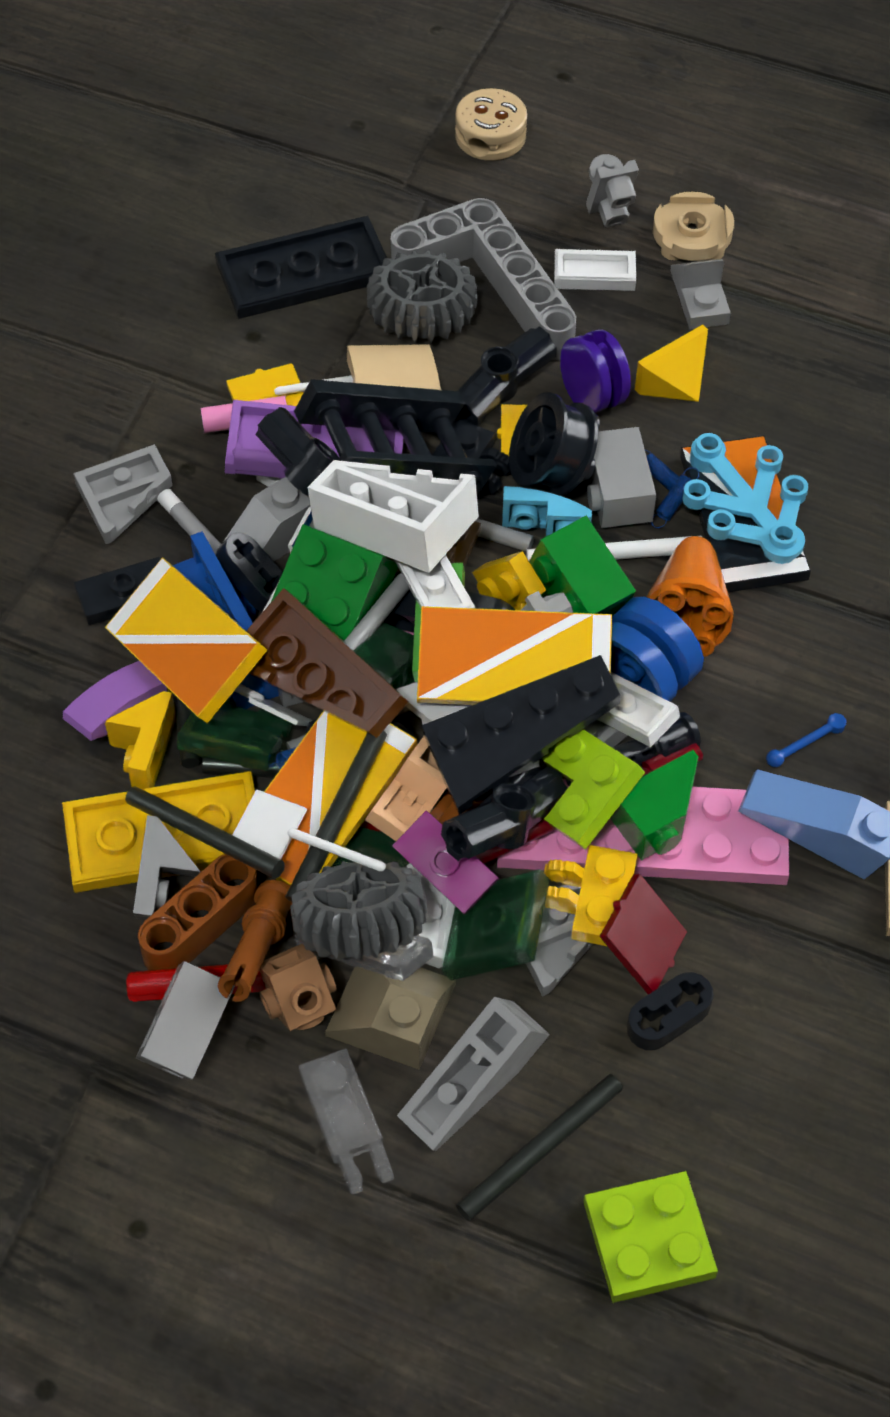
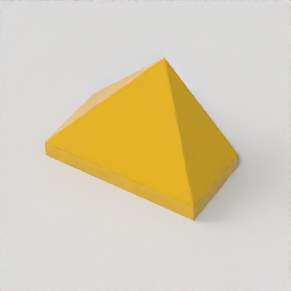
(675, 368)

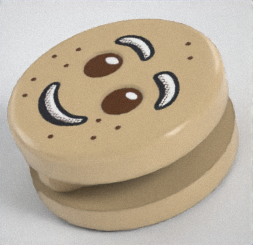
(491, 124)

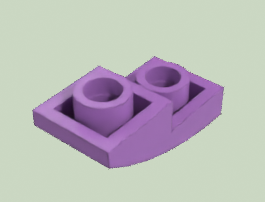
(111, 696)

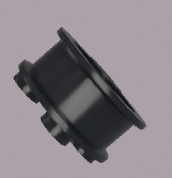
(554, 444)

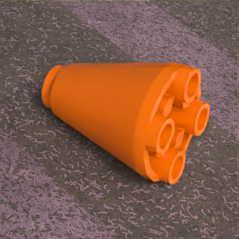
(696, 591)

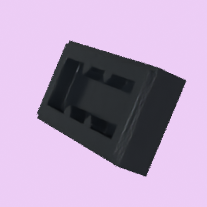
(106, 593)

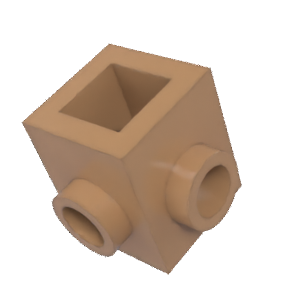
(297, 988)

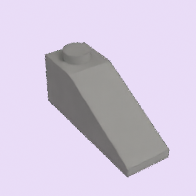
(473, 1071)

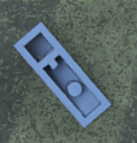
(821, 819)

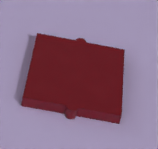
(643, 933)

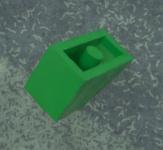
(657, 807)

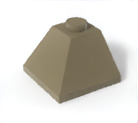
(391, 1014)

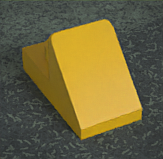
(145, 735)

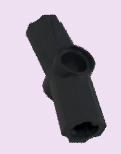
(502, 371)
(295, 448)
(506, 817)

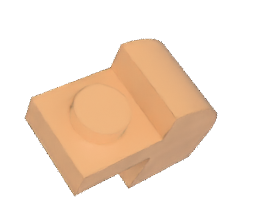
(410, 793)

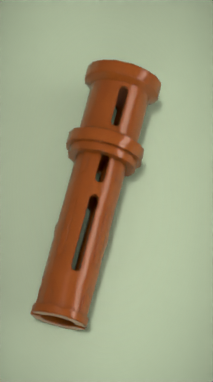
(262, 927)

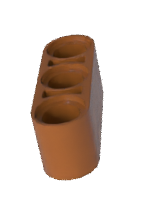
(190, 934)

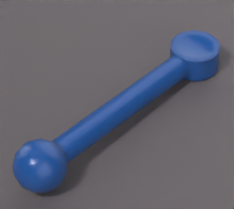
(835, 724)

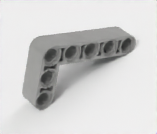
(483, 233)

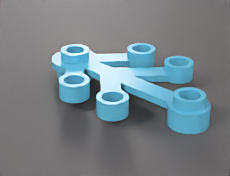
(708, 457)

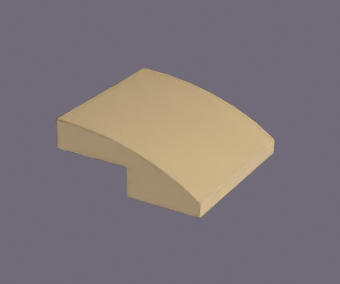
(393, 365)

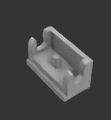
(184, 1022)

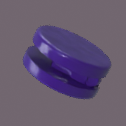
(595, 370)

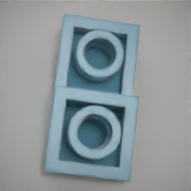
(539, 509)

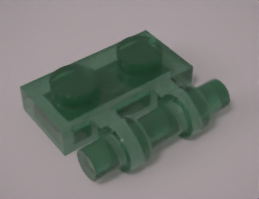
(235, 736)

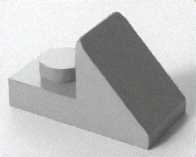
(701, 292)
(159, 855)

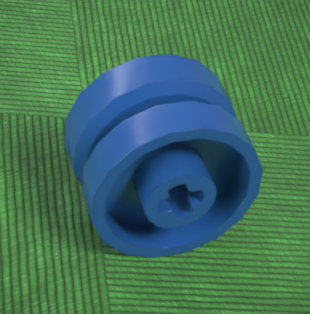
(654, 647)

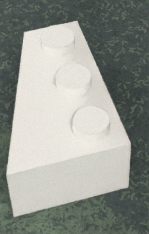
(392, 512)

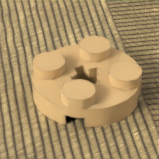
(679, 241)

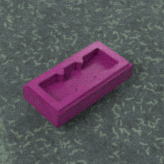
(459, 881)

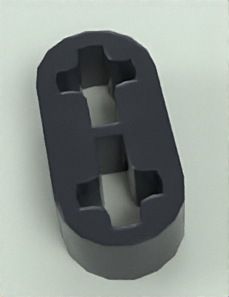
(250, 572)
(677, 1019)

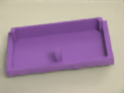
(251, 457)

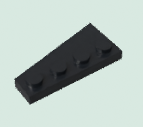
(502, 734)

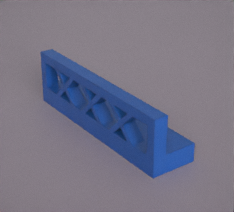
(209, 576)

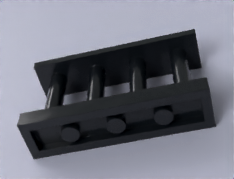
(398, 409)

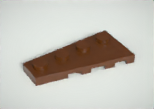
(320, 667)

